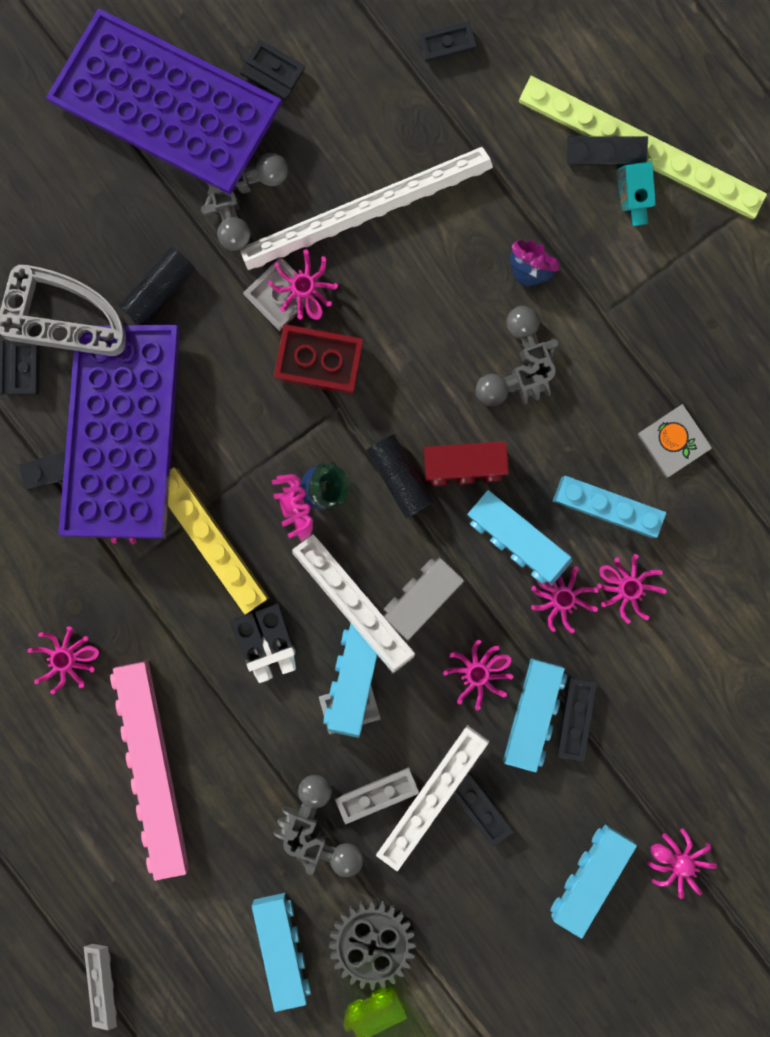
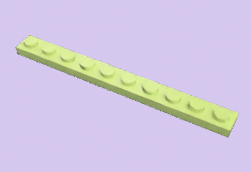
(663, 156)

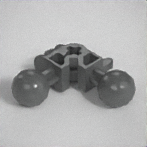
(234, 232)
(493, 389)
(315, 793)

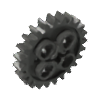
(365, 968)

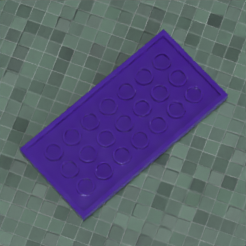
(164, 101)
(121, 437)

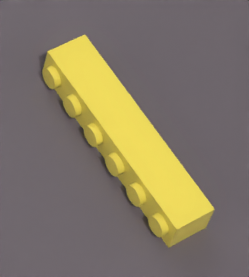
(213, 544)

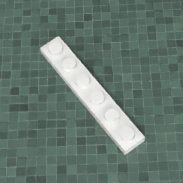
(353, 603)
(432, 798)

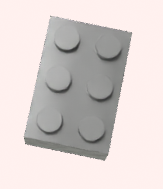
(422, 597)

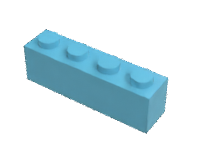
(609, 507)
(520, 538)
(353, 685)
(534, 715)
(592, 881)
(280, 952)

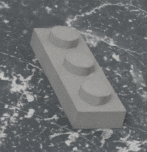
(377, 795)
(100, 986)

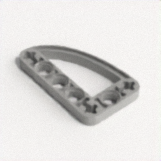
(20, 317)

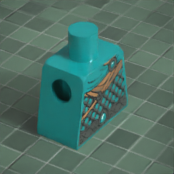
(640, 180)

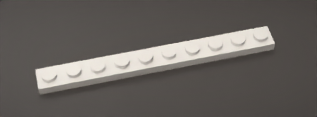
(366, 208)

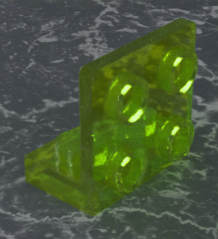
(375, 1013)

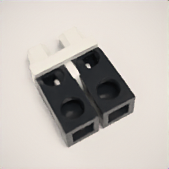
(263, 650)

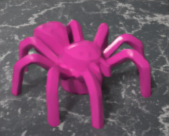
(303, 287)
(292, 506)
(628, 587)
(562, 599)
(64, 659)
(479, 673)
(681, 864)

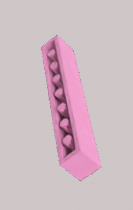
(150, 769)

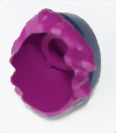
(531, 263)

